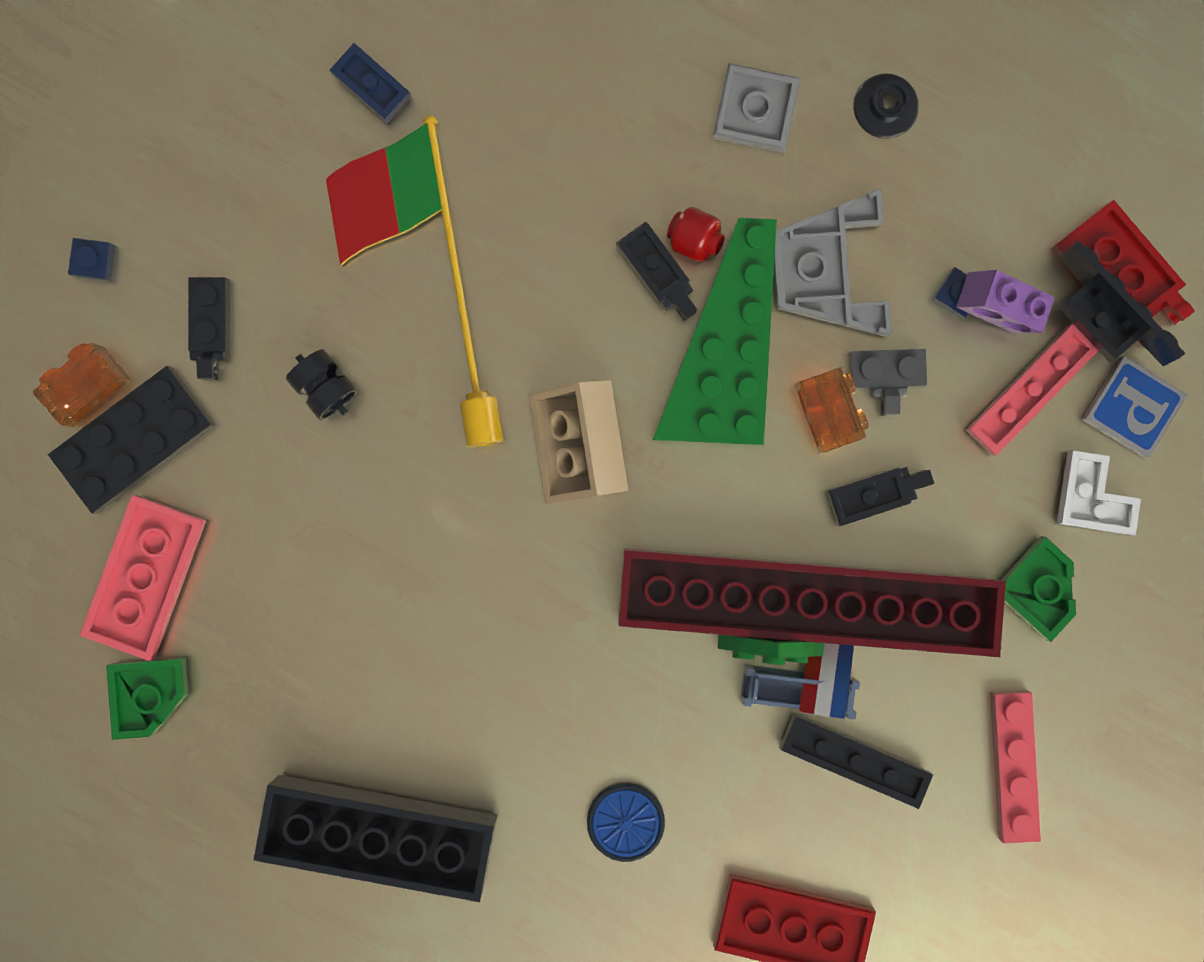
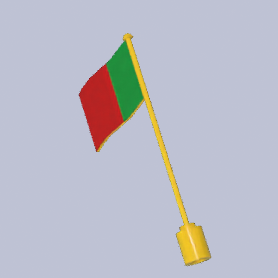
(390, 196)

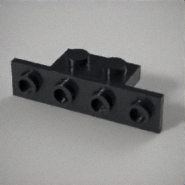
(1110, 314)

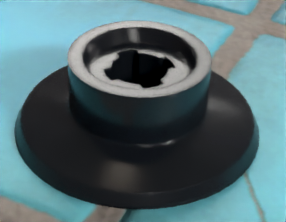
(877, 119)

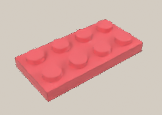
(143, 577)

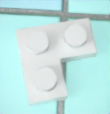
(1085, 501)

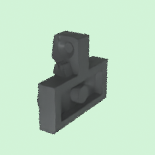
(888, 374)

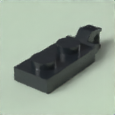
(657, 270)
(208, 324)
(876, 494)

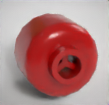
(695, 234)

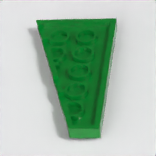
(725, 367)

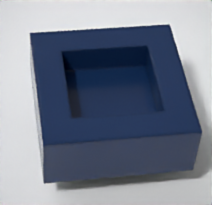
(91, 259)
(949, 292)

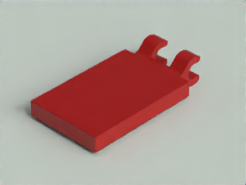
(1133, 259)

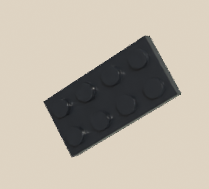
(131, 440)

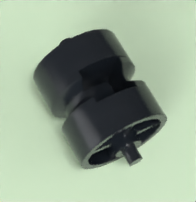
(318, 380)

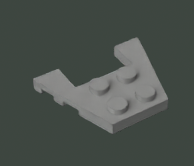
(813, 267)

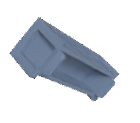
(782, 688)

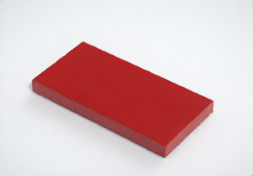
(791, 924)

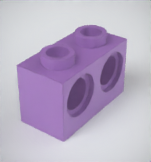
(1005, 301)

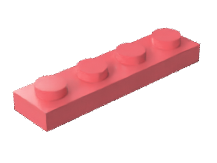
(1032, 390)
(1015, 766)

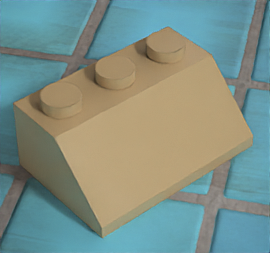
(578, 441)

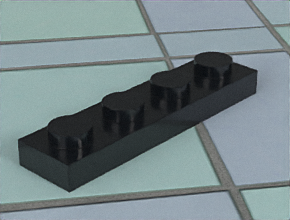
(856, 761)

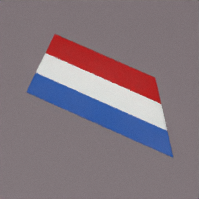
(835, 670)

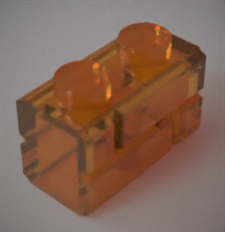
(80, 384)
(831, 410)

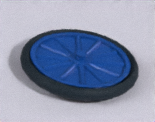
(625, 822)

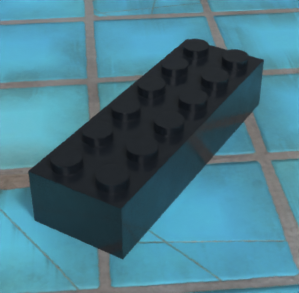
(375, 837)

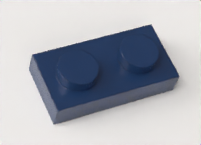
(370, 83)

